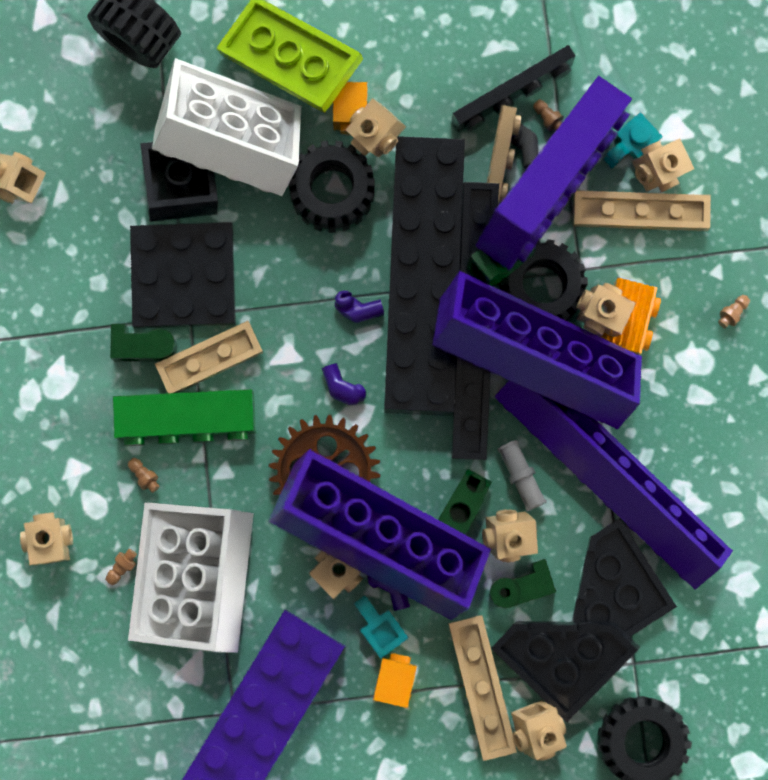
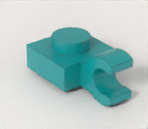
(631, 139)
(382, 630)

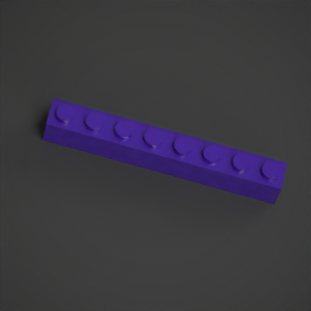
(621, 483)

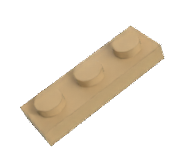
(502, 156)
(209, 358)

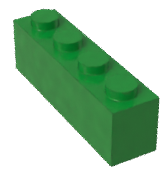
(184, 415)

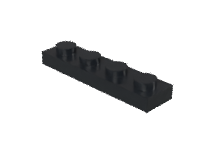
(526, 83)

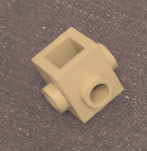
(374, 129)
(662, 165)
(19, 178)
(616, 310)
(510, 535)
(59, 539)
(331, 581)
(538, 730)

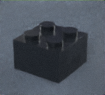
(176, 187)

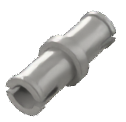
(521, 475)

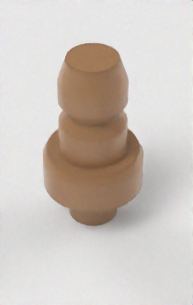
(551, 118)
(731, 314)
(146, 478)
(123, 563)

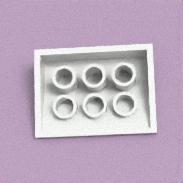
(228, 128)
(191, 577)

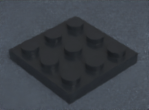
(182, 275)

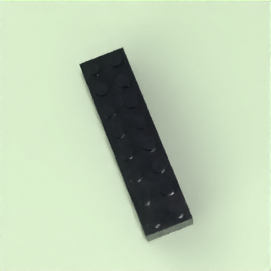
(421, 269)

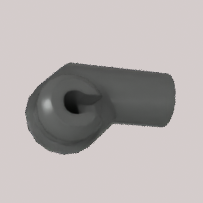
(527, 143)

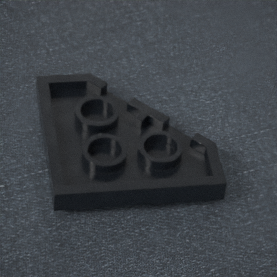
(619, 583)
(565, 659)

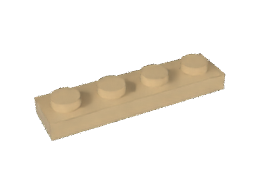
(641, 210)
(482, 687)

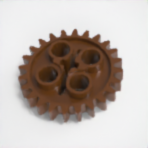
(309, 438)

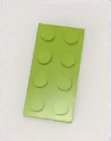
(290, 54)

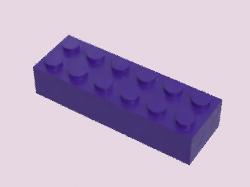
(555, 174)
(538, 350)
(380, 535)
(267, 703)

